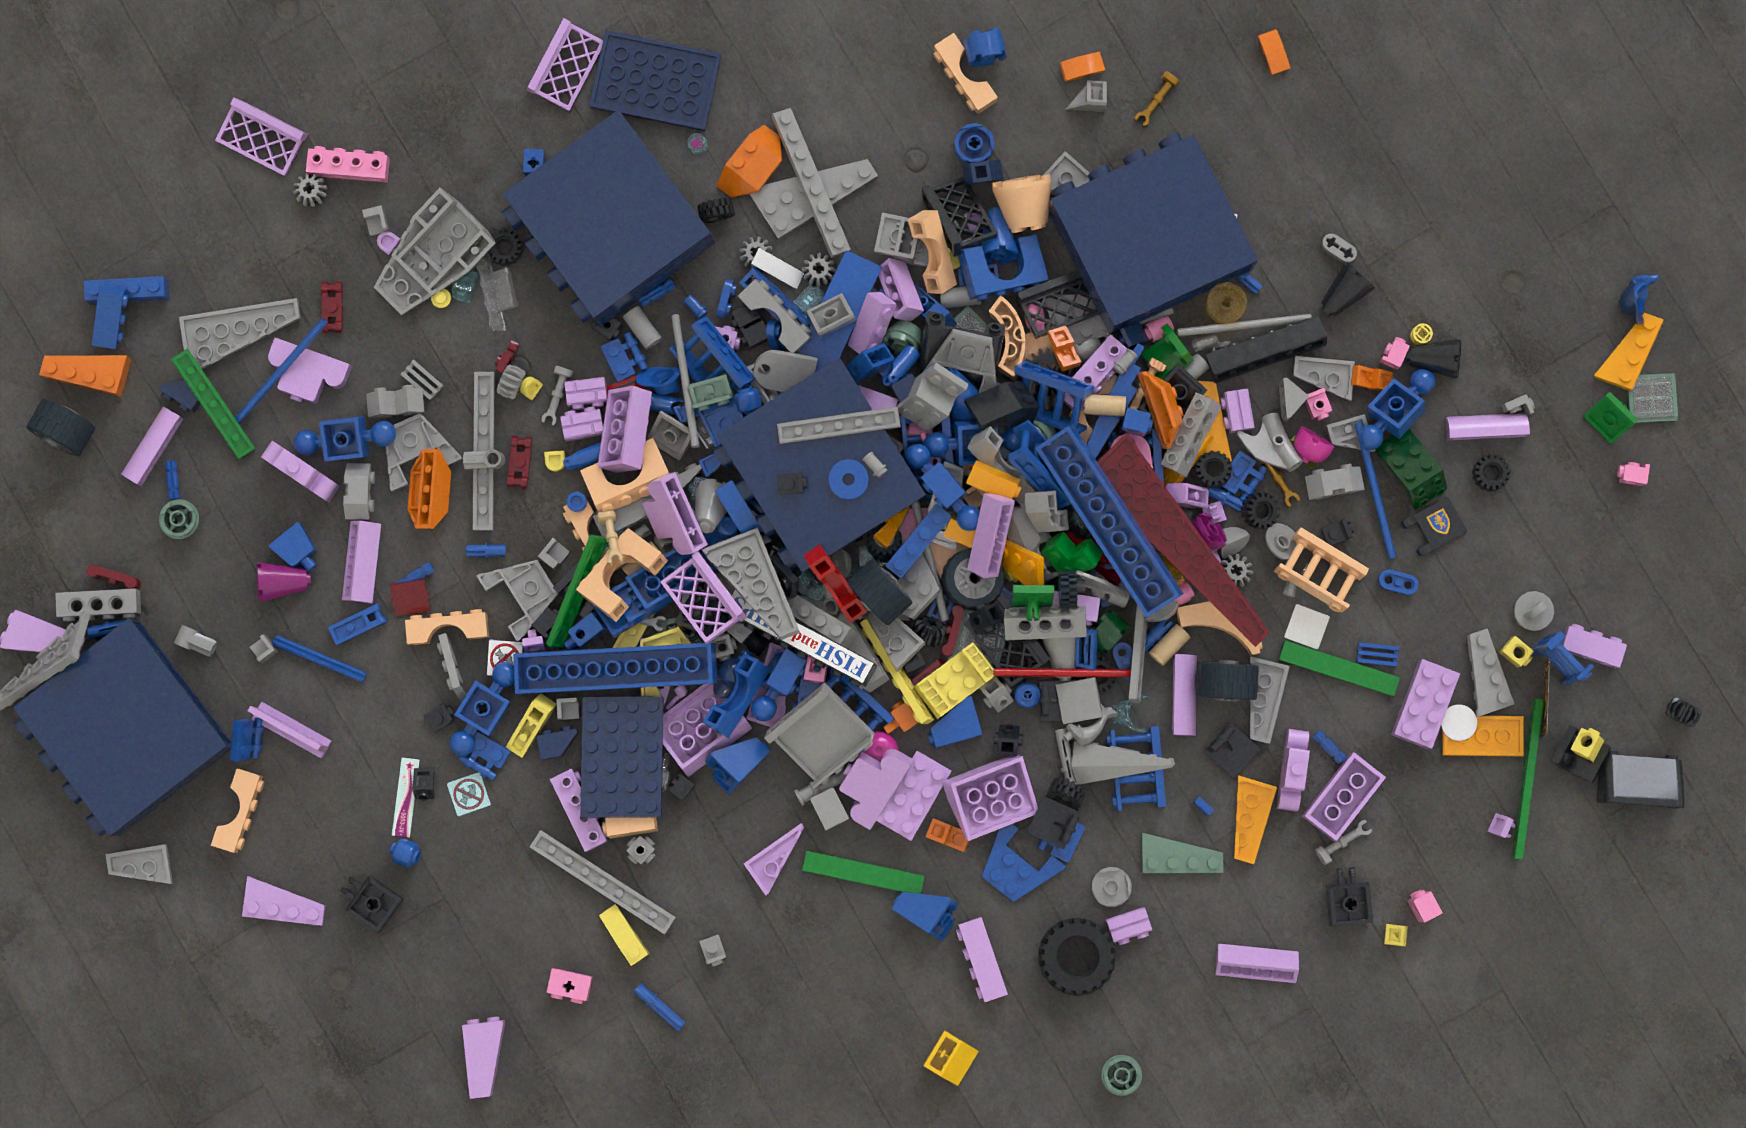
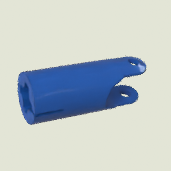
(901, 365)
(663, 403)
(583, 457)

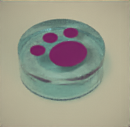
(697, 143)

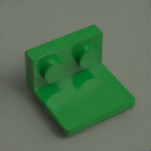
(1168, 351)

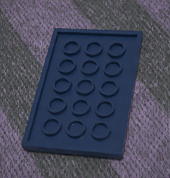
(655, 80)
(622, 757)

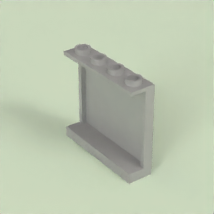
(821, 734)

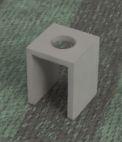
(829, 808)

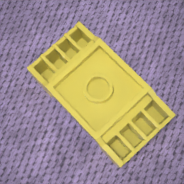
(955, 680)

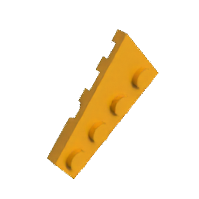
(1217, 429)

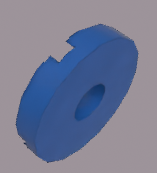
(848, 467)

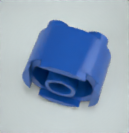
(984, 47)
(983, 139)

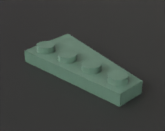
(1171, 856)

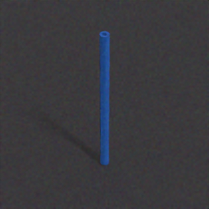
(281, 370)
(1377, 498)

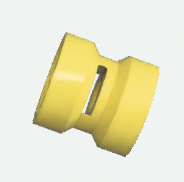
(1418, 337)

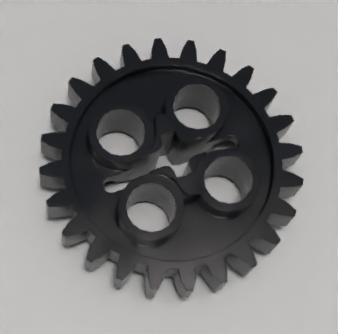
(1047, 357)

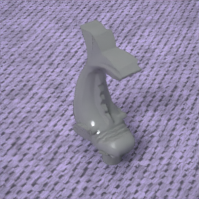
(1088, 734)

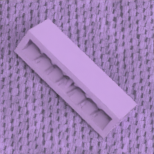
(1487, 426)
(152, 446)
(990, 535)
(361, 561)
(1184, 695)
(1257, 963)

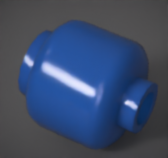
(747, 399)
(1027, 702)
(405, 853)

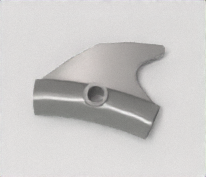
(1272, 444)
(1102, 589)

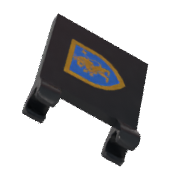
(1438, 524)

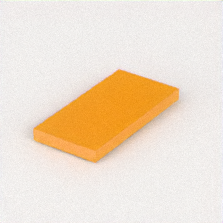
(1492, 738)

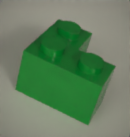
(1070, 557)

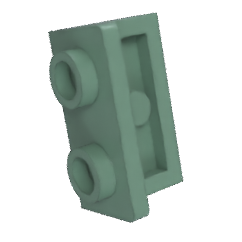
(711, 391)

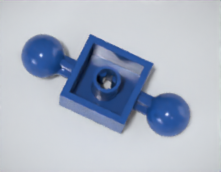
(1396, 409)
(964, 431)
(357, 436)
(943, 484)
(783, 672)
(463, 741)

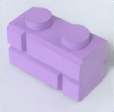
(586, 392)
(1237, 410)
(582, 424)
(1189, 495)
(1129, 925)

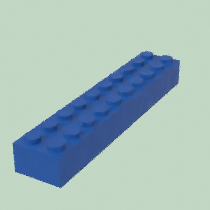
(1109, 520)
(615, 668)

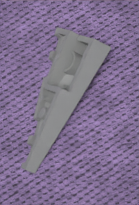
(1100, 762)

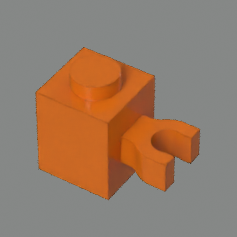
(902, 718)

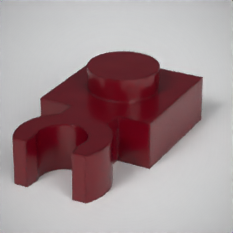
(507, 358)

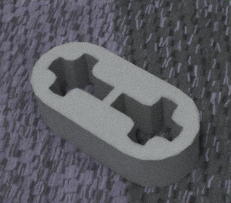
(1342, 244)

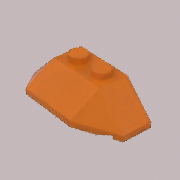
(751, 163)
(1162, 406)
(429, 489)

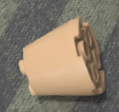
(1024, 201)

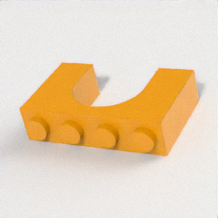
(988, 480)

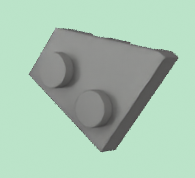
(1344, 432)

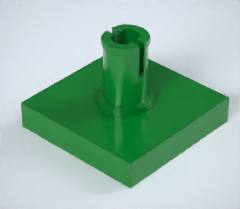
(1610, 417)
(1032, 597)

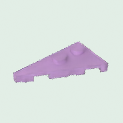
(769, 862)

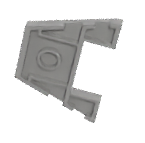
(970, 354)
(410, 439)
(920, 586)
(529, 587)

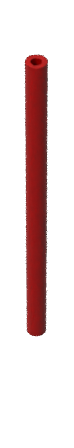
(1035, 672)

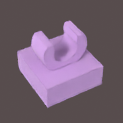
(1216, 511)
(534, 642)
(1501, 825)

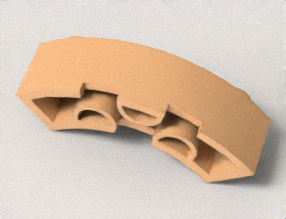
(1014, 335)

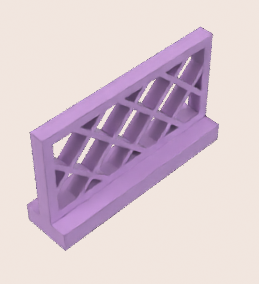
(550, 56)
(269, 121)
(713, 584)
(291, 729)

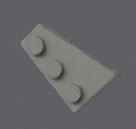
(1329, 374)
(897, 640)
(142, 863)

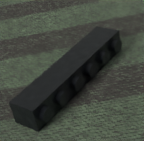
(1266, 349)

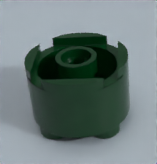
(1110, 631)

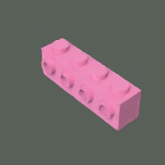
(348, 165)

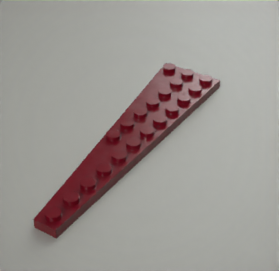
(1176, 536)

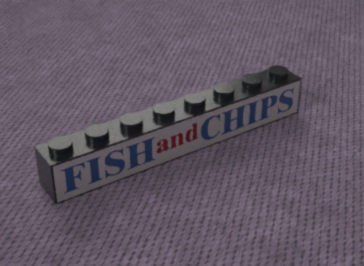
(813, 645)

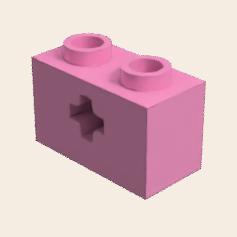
(1424, 905)
(561, 977)

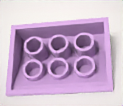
(688, 737)
(991, 796)

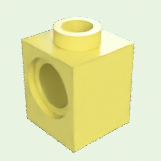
(1507, 652)
(1579, 744)

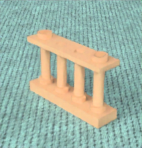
(1337, 560)

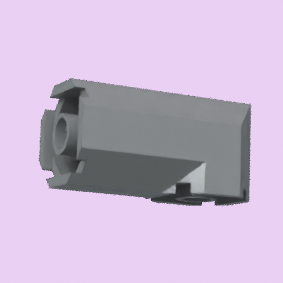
(1024, 534)

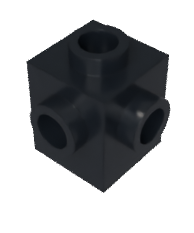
(986, 617)
(1008, 740)

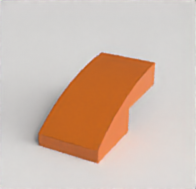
(1274, 51)
(1082, 66)
(1063, 349)
(1370, 378)
(947, 835)

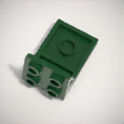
(1414, 468)

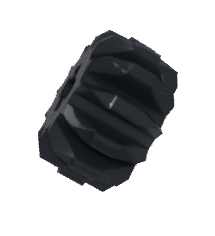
(930, 630)
(1683, 712)

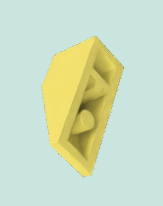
(531, 725)
(624, 935)

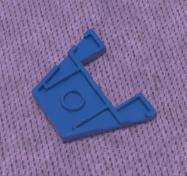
(715, 420)
(1013, 874)

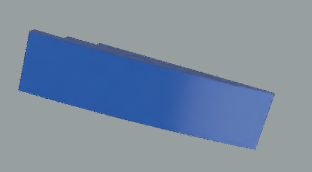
(854, 280)
(1105, 423)
(645, 592)

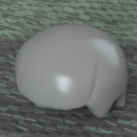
(1087, 348)

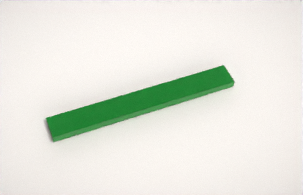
(1527, 779)

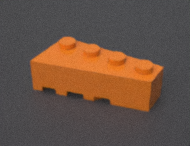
(96, 373)

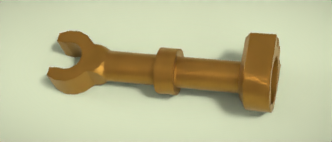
(1170, 81)
(1278, 478)

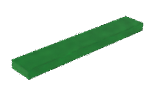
(212, 403)
(573, 599)
(1339, 668)
(863, 873)

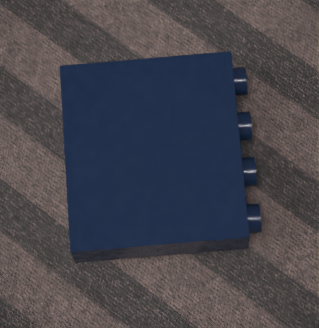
(606, 220)
(1150, 232)
(818, 513)
(121, 729)

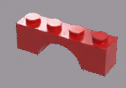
(835, 583)

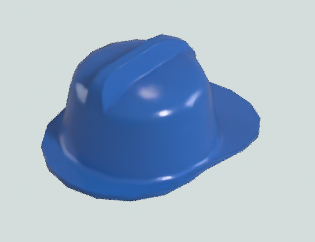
(661, 379)

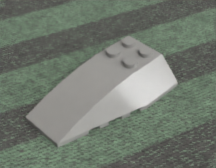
(433, 252)

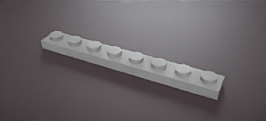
(810, 182)
(483, 441)
(602, 882)

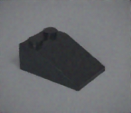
(1185, 387)
(1003, 405)

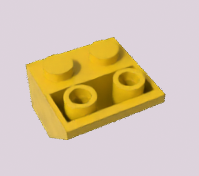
(950, 1058)

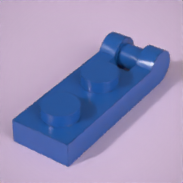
(357, 624)

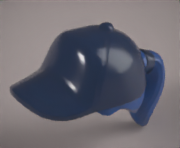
(1635, 295)
(726, 676)

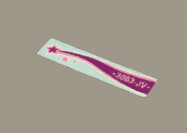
(405, 798)

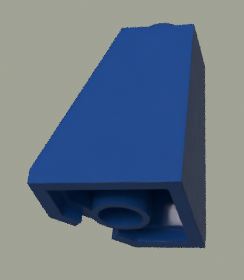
(736, 762)
(927, 912)

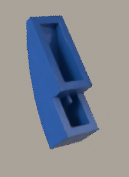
(737, 508)

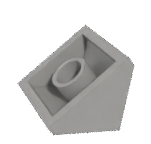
(831, 315)
(1290, 398)
(670, 435)

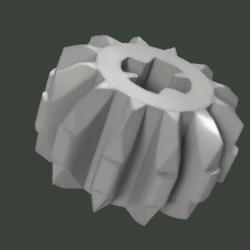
(315, 193)
(753, 246)
(811, 273)
(510, 381)
(1237, 564)

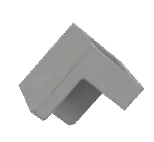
(376, 220)
(553, 554)
(264, 649)
(568, 709)

